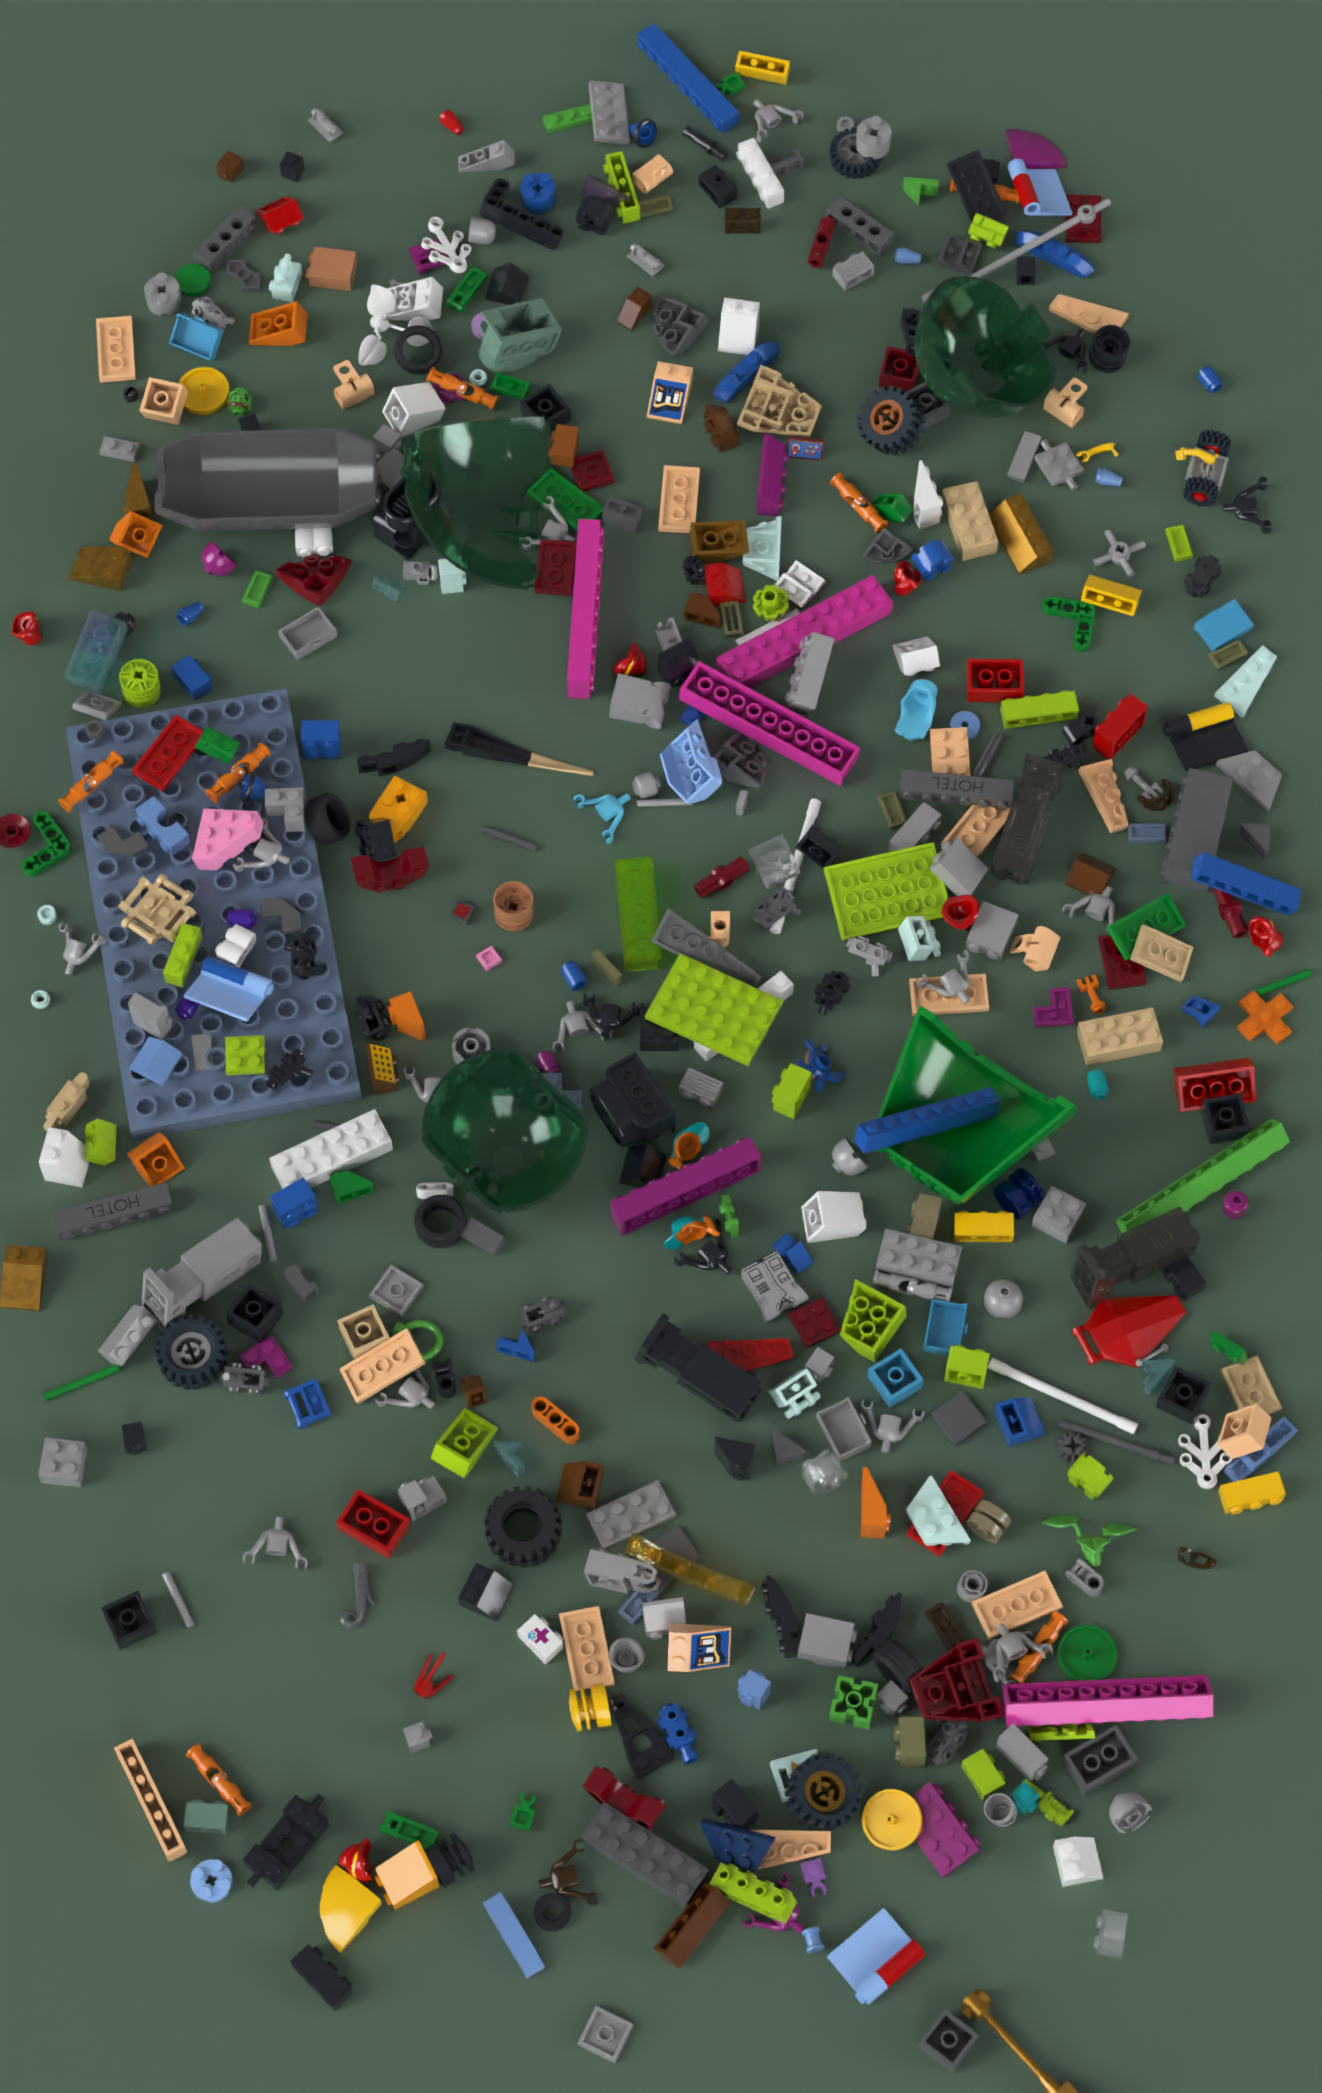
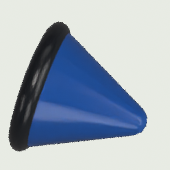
(644, 132)
(252, 788)

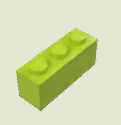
(182, 955)

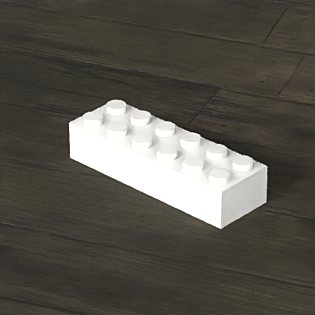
(333, 1151)

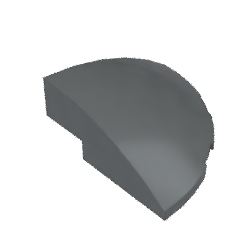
(677, 325)
(741, 761)

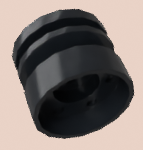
(1109, 348)
(449, 1860)

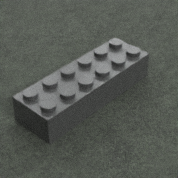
(644, 1855)

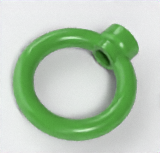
(423, 1324)

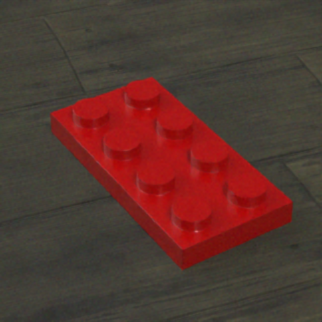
(168, 753)
(962, 1499)

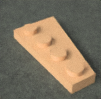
(795, 1846)

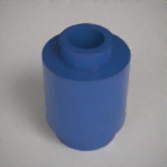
(1210, 379)

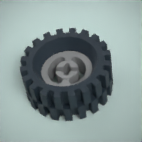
(191, 1332)

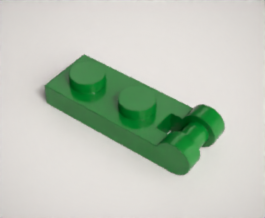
(467, 289)
(408, 1830)

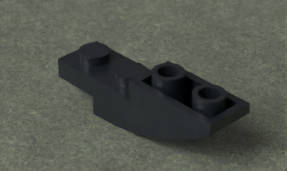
(401, 758)
(780, 1608)
(884, 1625)

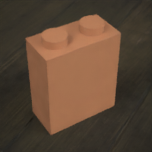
(331, 268)

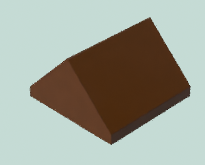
(1089, 875)

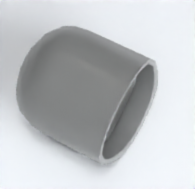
(481, 231)
(1000, 1810)

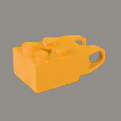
(401, 804)

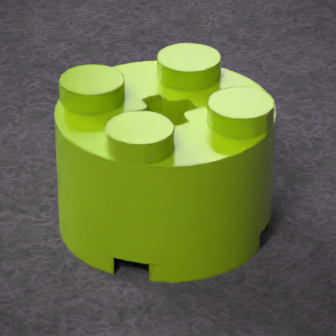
(1089, 1475)

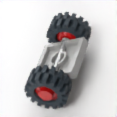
(1206, 479)

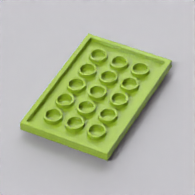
(885, 889)
(714, 1009)

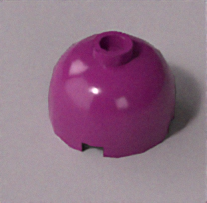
(216, 561)

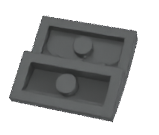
(959, 254)

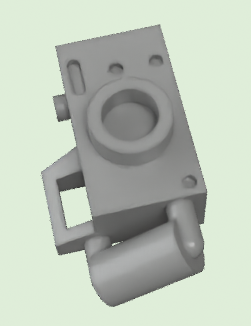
(420, 571)

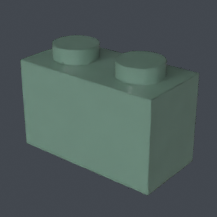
(206, 1817)

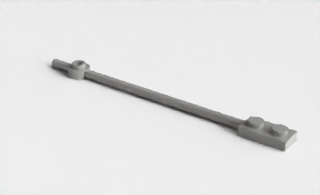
(1081, 217)

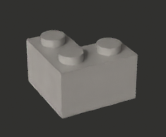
(288, 803)
(421, 1498)

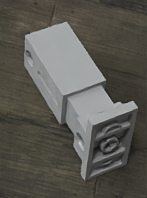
(201, 1272)

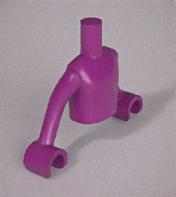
(792, 1922)

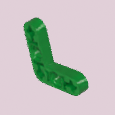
(1081, 616)
(52, 849)

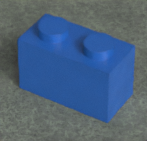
(192, 677)

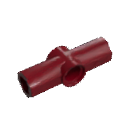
(823, 235)
(721, 877)
(1231, 912)

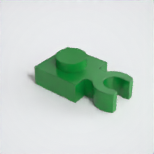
(731, 84)
(523, 1815)

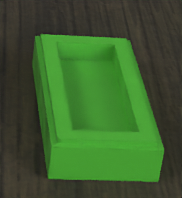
(257, 589)

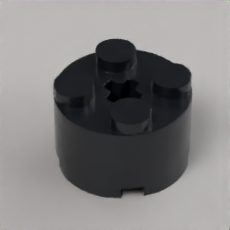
(594, 214)

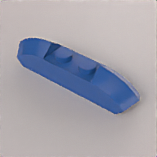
(1056, 254)
(746, 371)

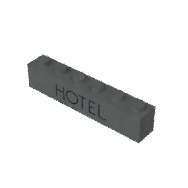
(956, 789)
(113, 1211)

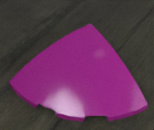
(1034, 150)

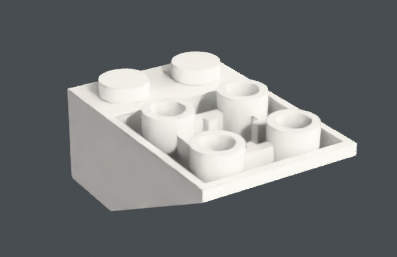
(416, 299)
(926, 501)

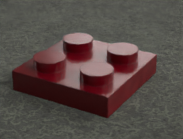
(592, 471)
(814, 1323)

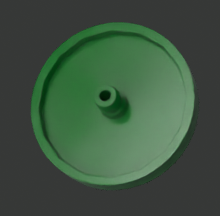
(1086, 1653)

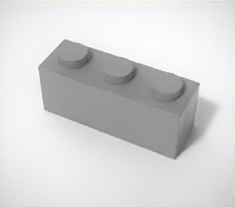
(916, 829)
(127, 1335)

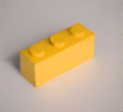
(762, 67)
(1111, 595)
(983, 1226)
(1252, 1493)

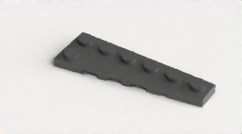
(684, 938)

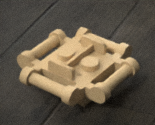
(157, 910)

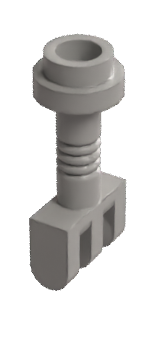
(1131, 773)

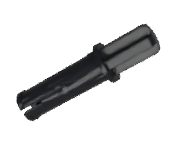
(706, 144)

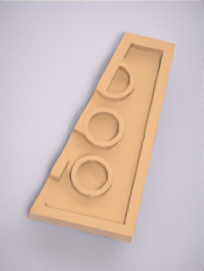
(1086, 314)
(1103, 789)

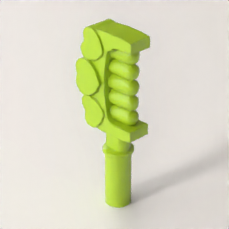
(1051, 1807)

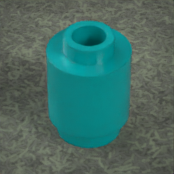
(1097, 1084)

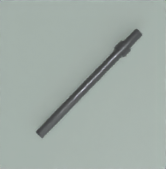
(1154, 1454)

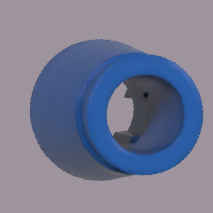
(190, 613)

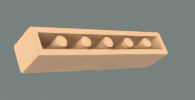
(150, 1800)

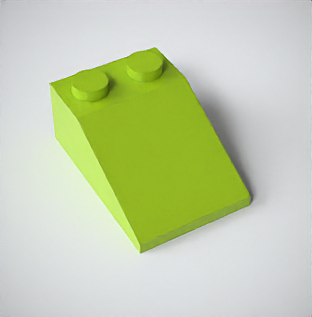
(463, 1443)

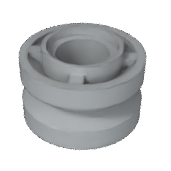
(972, 1577)

